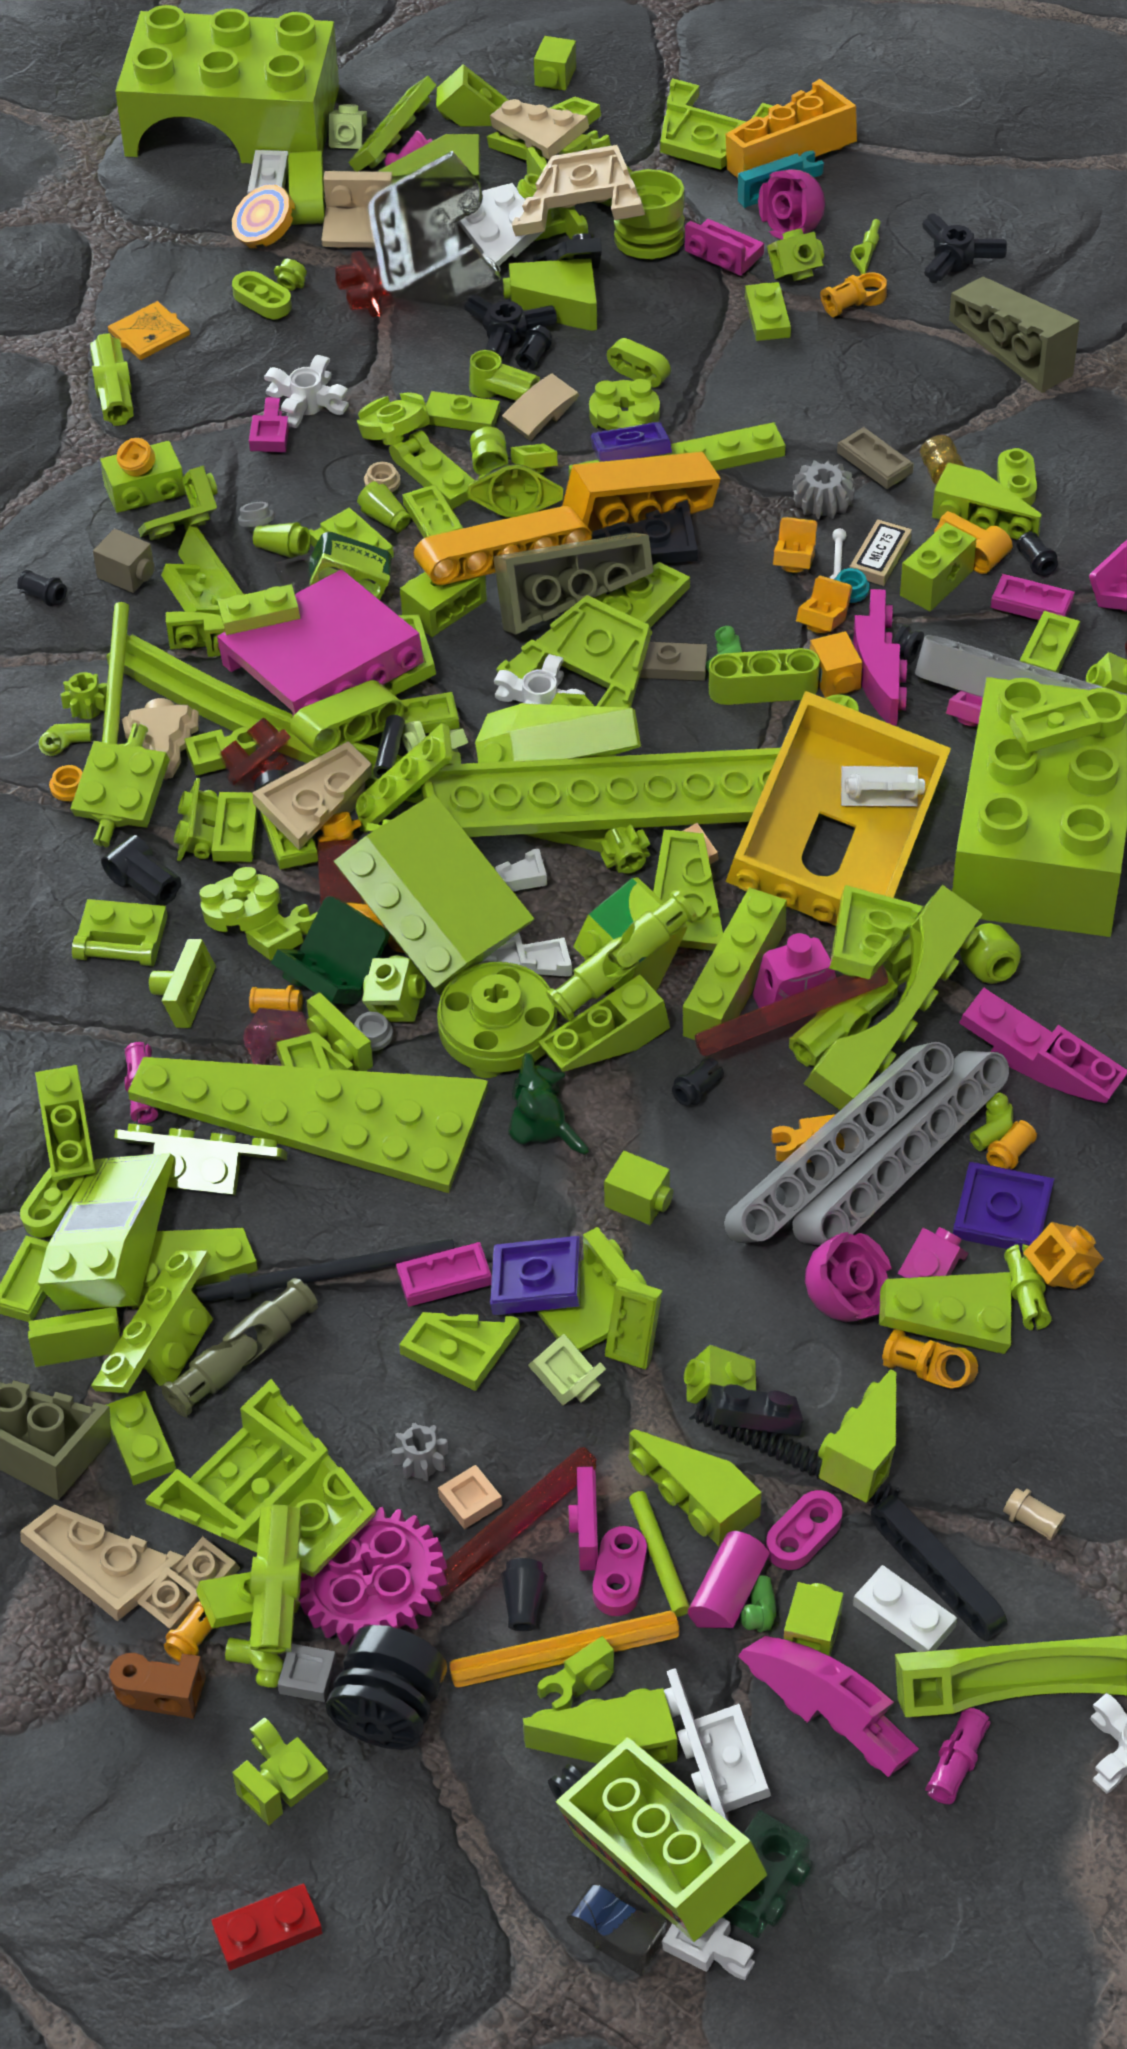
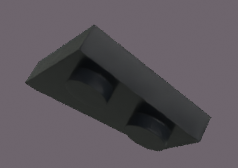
(579, 247)

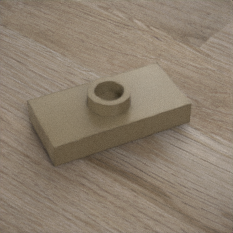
(875, 457)
(675, 661)

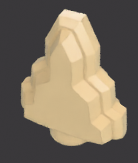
(166, 727)

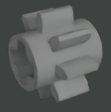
(420, 1451)

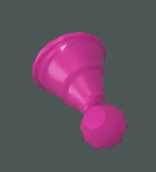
(415, 142)

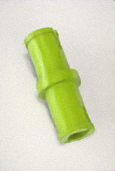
(1027, 1288)

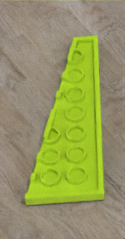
(366, 1119)

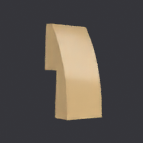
(539, 404)
(174, 1591)

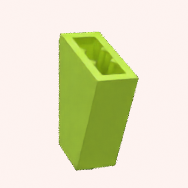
(558, 283)

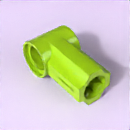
(492, 377)

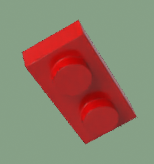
(266, 1926)

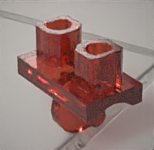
(361, 284)
(268, 741)

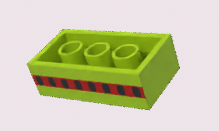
(661, 1839)

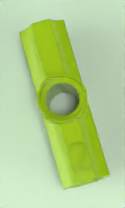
(111, 379)
(839, 1022)
(275, 1579)

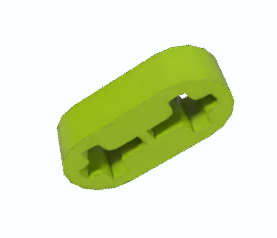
(638, 362)

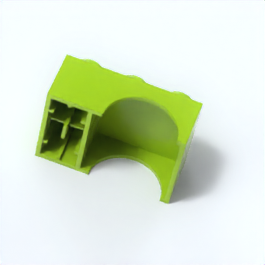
(248, 76)
(1046, 824)

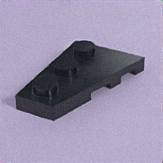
(669, 534)

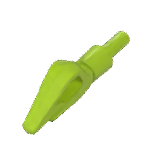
(866, 249)

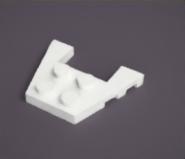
(492, 224)
(542, 957)

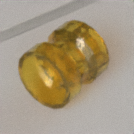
(937, 453)

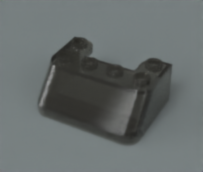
(420, 237)

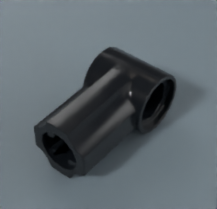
(135, 864)

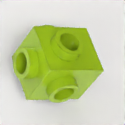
(796, 255)
(394, 988)

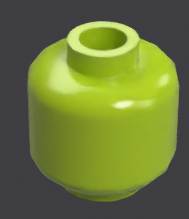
(992, 954)

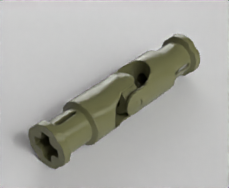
(223, 1361)

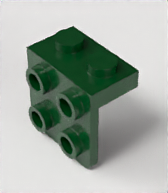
(334, 953)

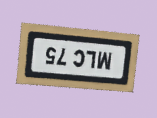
(881, 551)

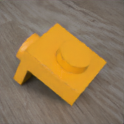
(795, 544)
(826, 606)

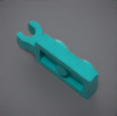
(751, 180)

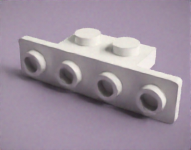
(723, 1750)

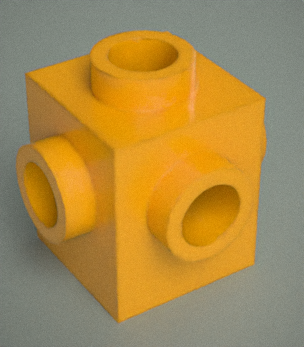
(1064, 1255)

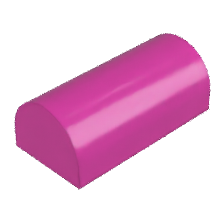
(728, 1581)

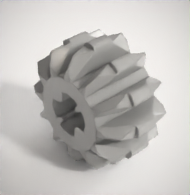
(823, 489)

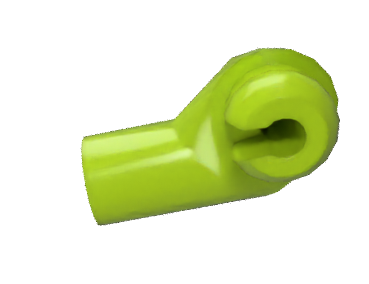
(62, 735)
(998, 1122)
(268, 1664)

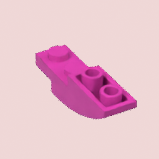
(880, 659)
(1046, 1056)
(821, 1685)

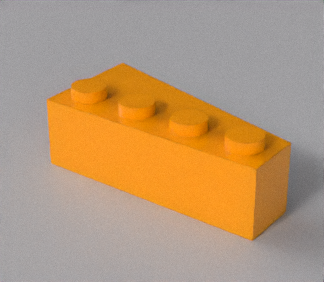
(810, 122)
(632, 487)

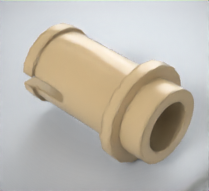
(1033, 1513)

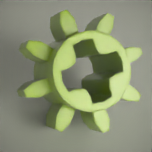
(84, 695)
(625, 849)

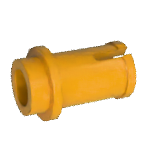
(278, 999)
(1008, 1149)
(188, 1634)

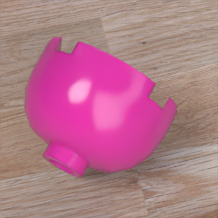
(791, 202)
(847, 1277)

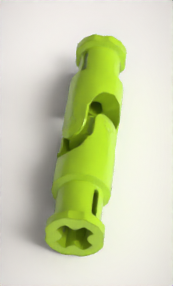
(638, 941)

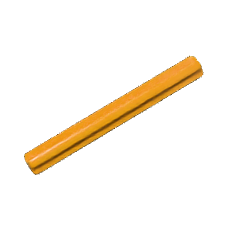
(557, 1649)

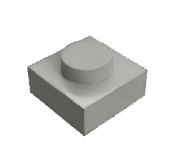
(307, 1673)

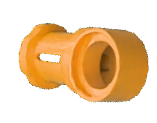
(853, 292)
(927, 1359)

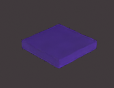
(631, 442)
(1002, 1206)
(536, 1275)

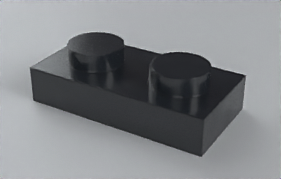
(754, 1410)

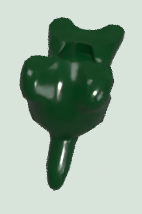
(538, 1110)

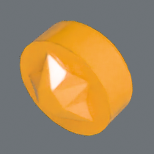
(136, 456)

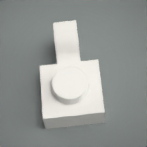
(711, 1946)

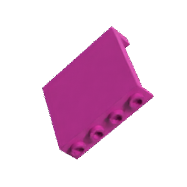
(335, 645)

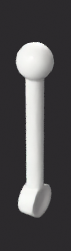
(839, 535)

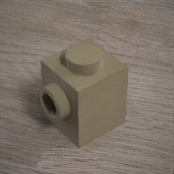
(123, 560)

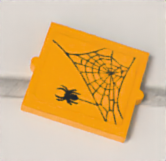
(149, 330)

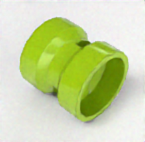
(488, 450)

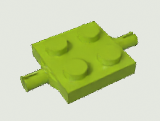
(120, 784)

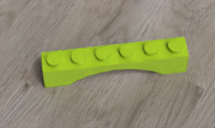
(935, 938)
(969, 1677)

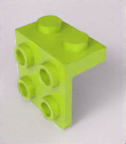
(199, 491)
(599, 1274)

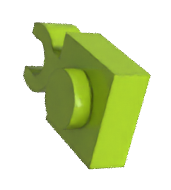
(205, 748)
(281, 932)

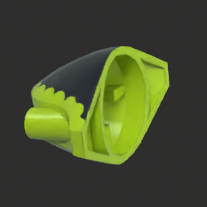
(514, 490)

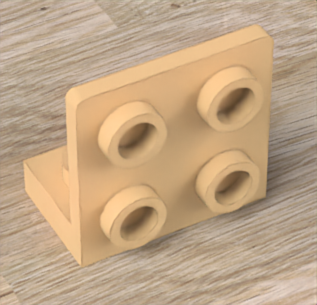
(347, 207)

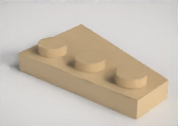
(539, 126)
(313, 793)
(97, 1562)

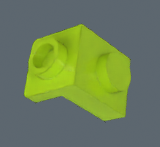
(1109, 673)
(717, 1368)

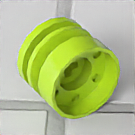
(662, 226)

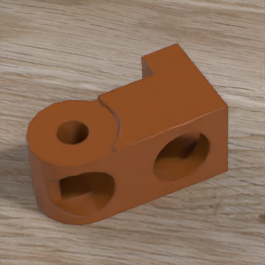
(158, 1685)

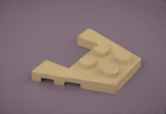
(580, 179)

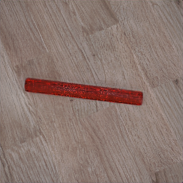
(786, 1011)
(514, 1520)

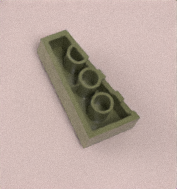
(1018, 331)
(554, 578)
(49, 1437)

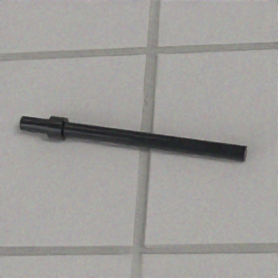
(242, 1286)

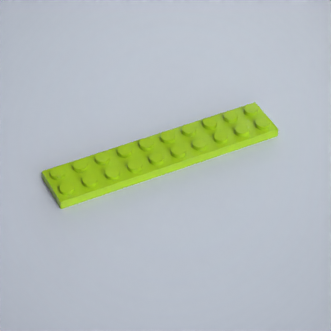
(603, 791)

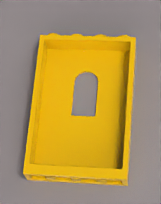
(809, 783)

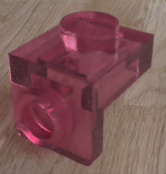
(271, 1027)

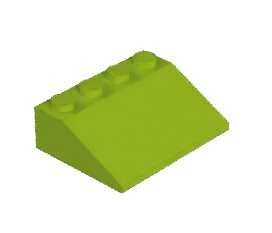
(434, 891)

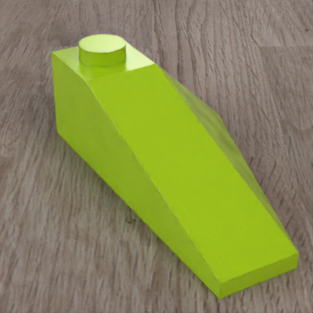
(556, 732)

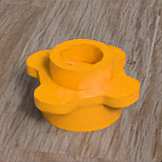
(339, 828)

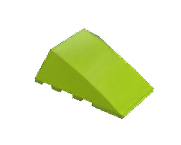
(268, 1464)

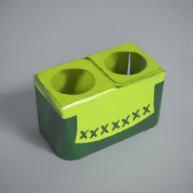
(346, 554)

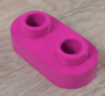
(801, 1532)
(619, 1567)

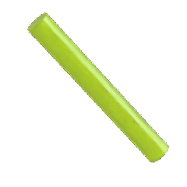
(659, 1553)

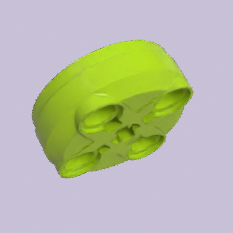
(495, 1017)

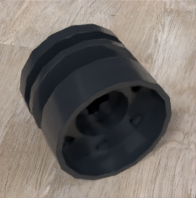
(386, 1687)

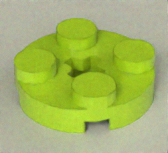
(611, 396)
(393, 419)
(240, 900)

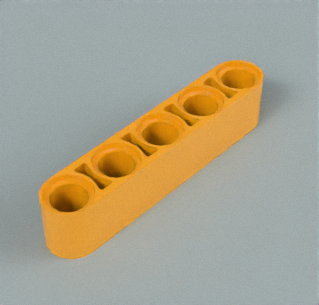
(470, 550)

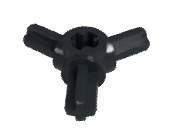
(957, 248)
(507, 321)

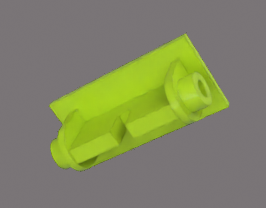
(191, 833)

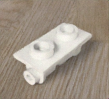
(880, 786)

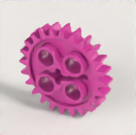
(374, 1575)

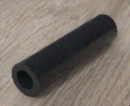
(389, 745)

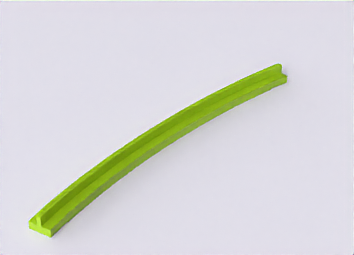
(237, 710)

